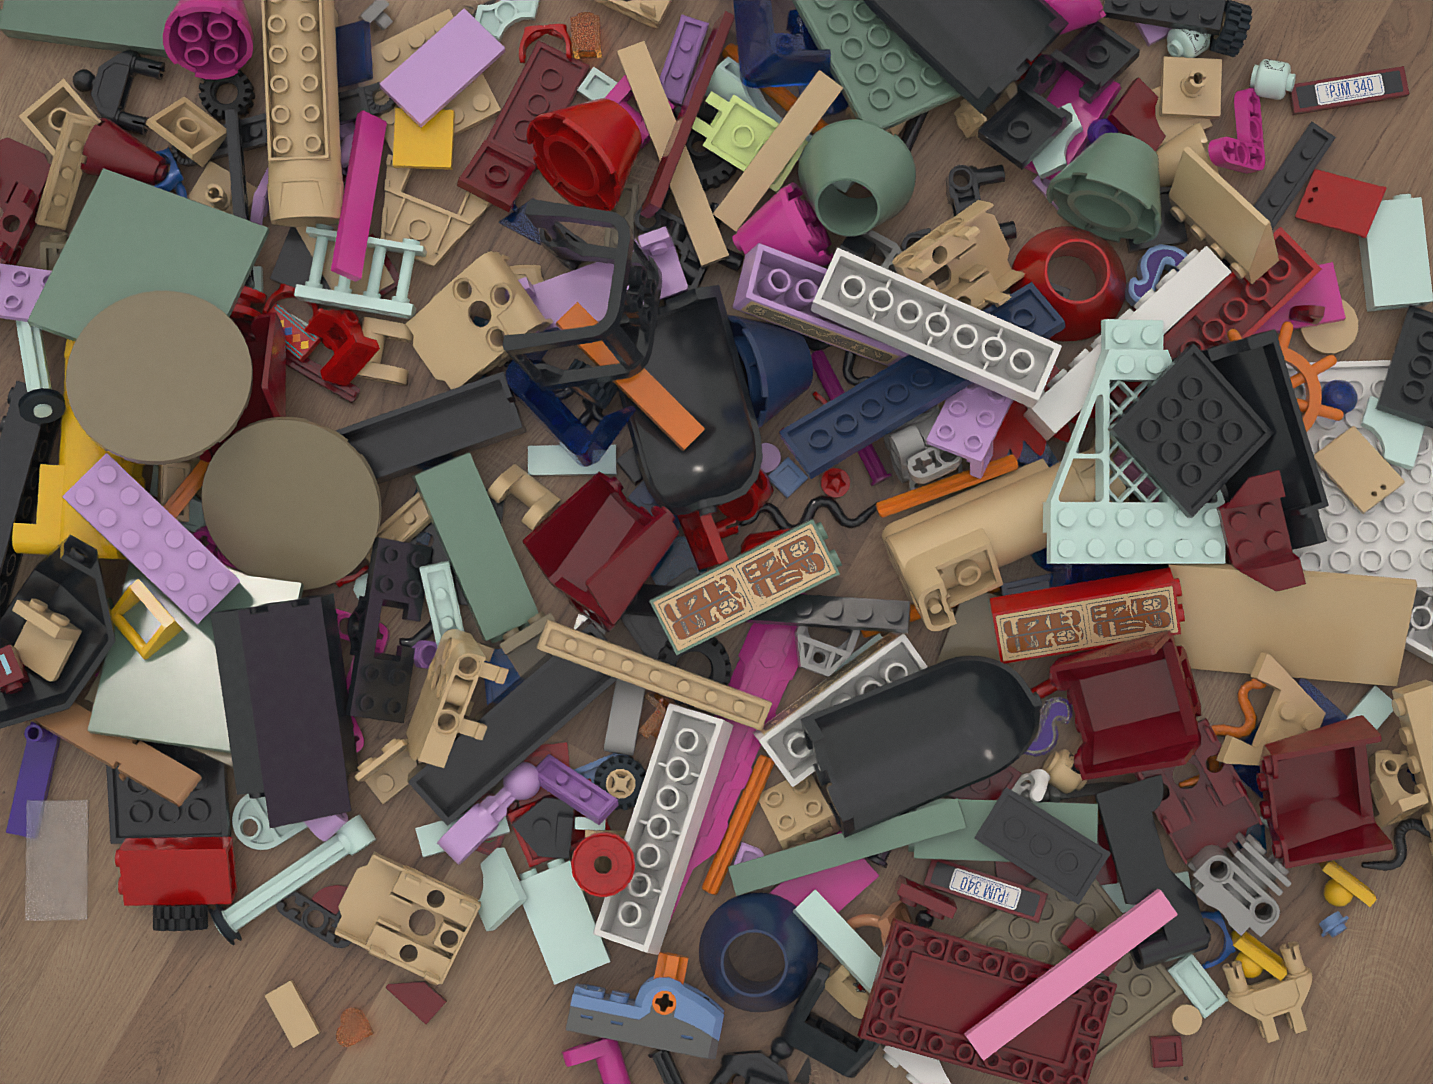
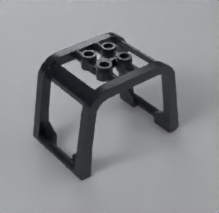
(631, 269)

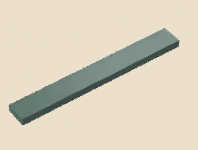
(839, 850)

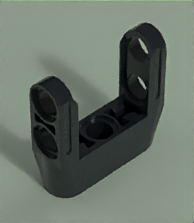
(822, 1038)

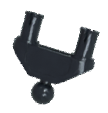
(113, 86)
(755, 1062)

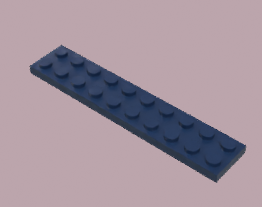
(898, 394)

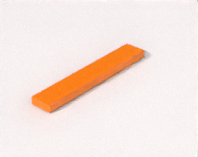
(641, 388)

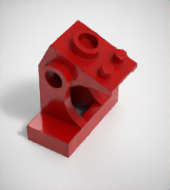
(343, 335)

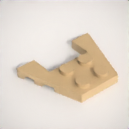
(421, 221)
(1287, 714)

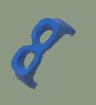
(174, 175)
(1228, 947)

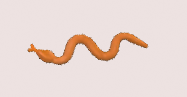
(1236, 732)

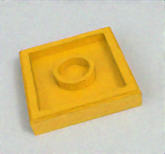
(425, 146)

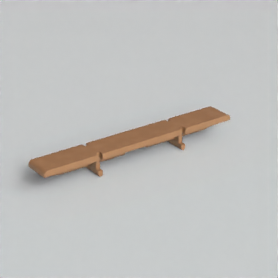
(135, 761)

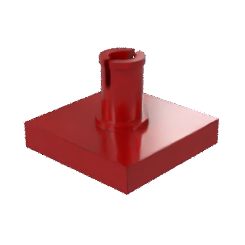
(705, 538)

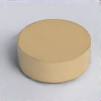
(1186, 1019)

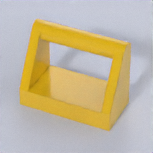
(168, 629)

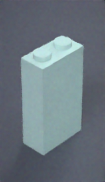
(1396, 257)
(562, 921)

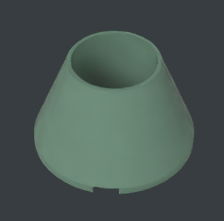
(860, 154)
(1111, 189)

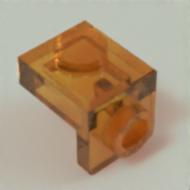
(654, 723)

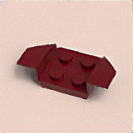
(1258, 533)

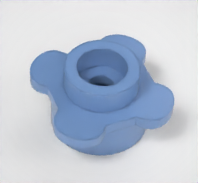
(1333, 924)

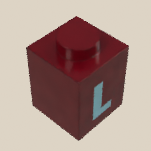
(11, 671)

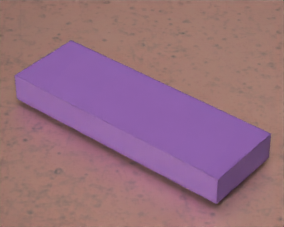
(682, 58)
(575, 790)

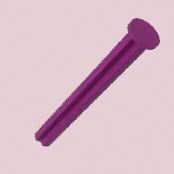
(834, 389)

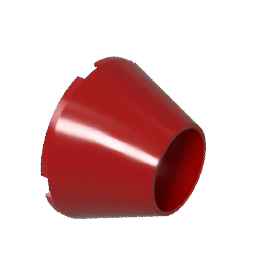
(586, 151)
(1084, 316)

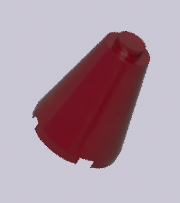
(121, 153)

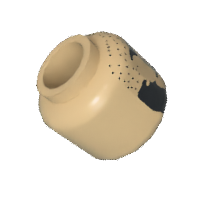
(1063, 771)

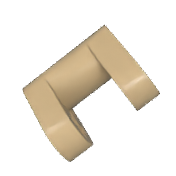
(381, 330)
(527, 490)

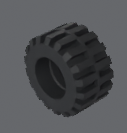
(712, 650)

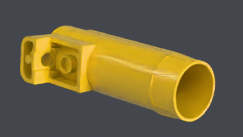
(54, 514)

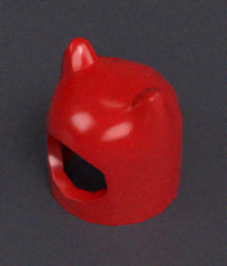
(749, 504)

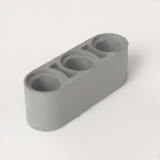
(624, 718)

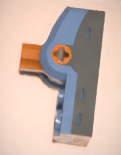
(685, 1025)

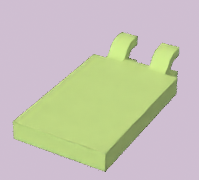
(740, 133)

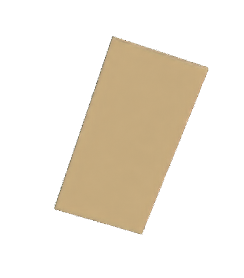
(1321, 630)

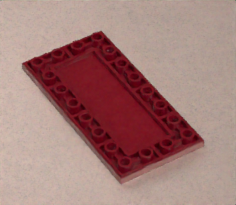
(943, 985)

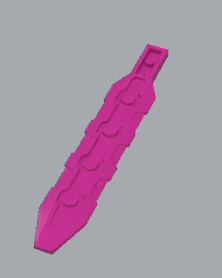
(763, 670)

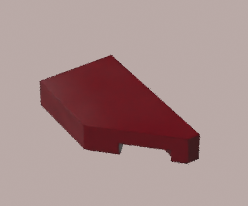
(418, 998)

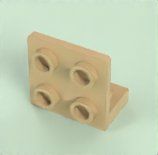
(389, 772)
(798, 812)

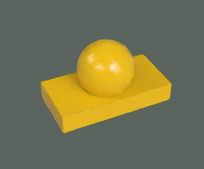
(1344, 885)
(1257, 957)

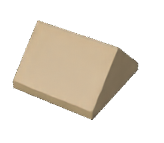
(189, 130)

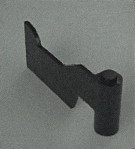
(1143, 869)

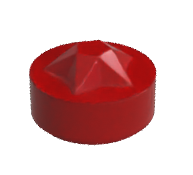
(835, 483)

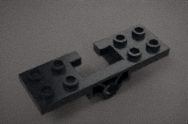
(1032, 122)
(383, 680)

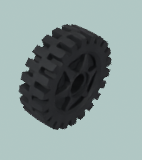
(710, 167)

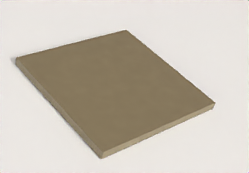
(1138, 992)

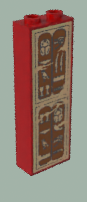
(1086, 615)

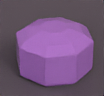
(424, 653)

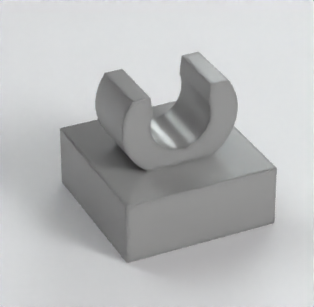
(376, 13)

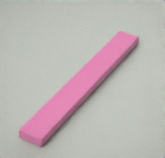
(1070, 974)

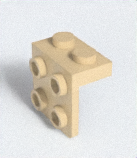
(45, 638)

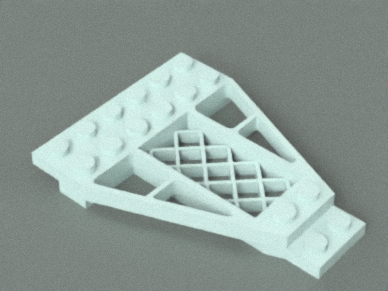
(1118, 529)

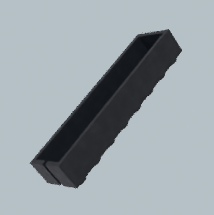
(437, 428)
(516, 727)

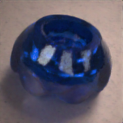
(1343, 388)

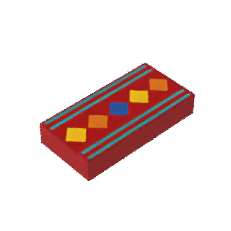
(296, 340)

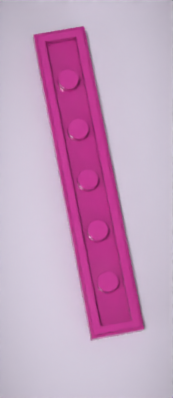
(359, 196)

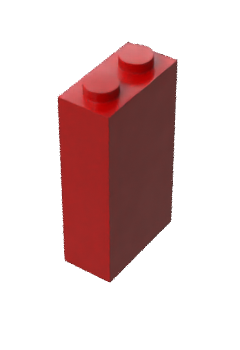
(177, 871)

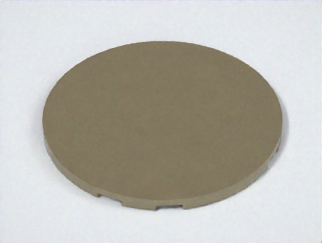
(159, 377)
(291, 502)

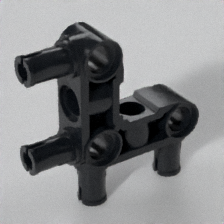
(963, 197)
(689, 262)

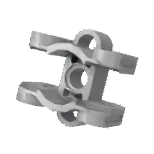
(913, 457)

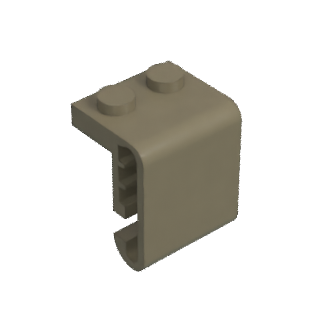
(521, 645)

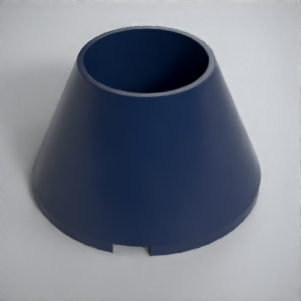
(773, 364)
(765, 915)

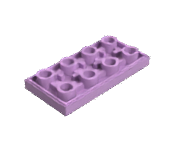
(442, 68)

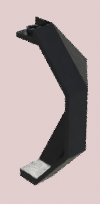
(73, 586)

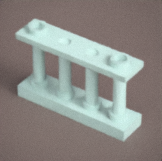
(371, 299)

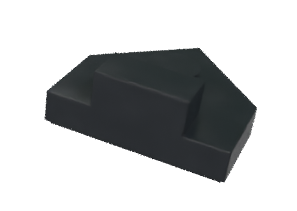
(547, 827)

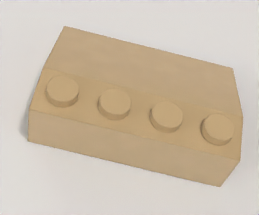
(1222, 218)

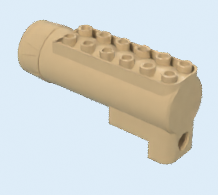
(302, 111)
(961, 542)

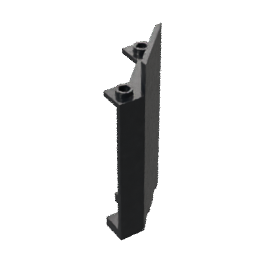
(1262, 379)
(287, 706)

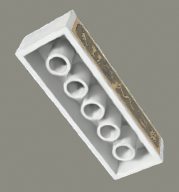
(878, 665)

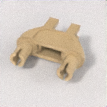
(1271, 995)

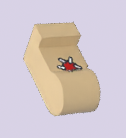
(847, 991)

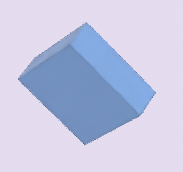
(787, 477)

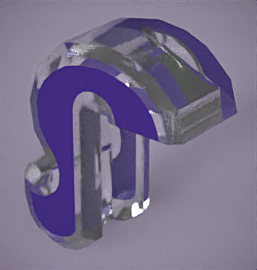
(1054, 710)

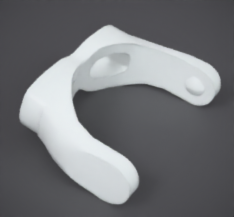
(1039, 781)

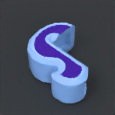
(1150, 270)

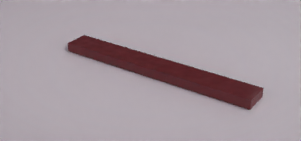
(687, 115)

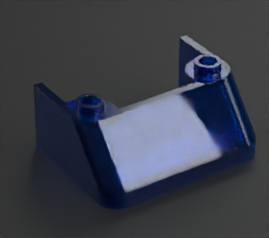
(772, 57)
(559, 421)

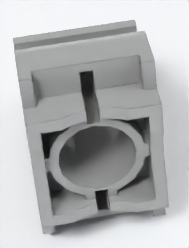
(1240, 883)

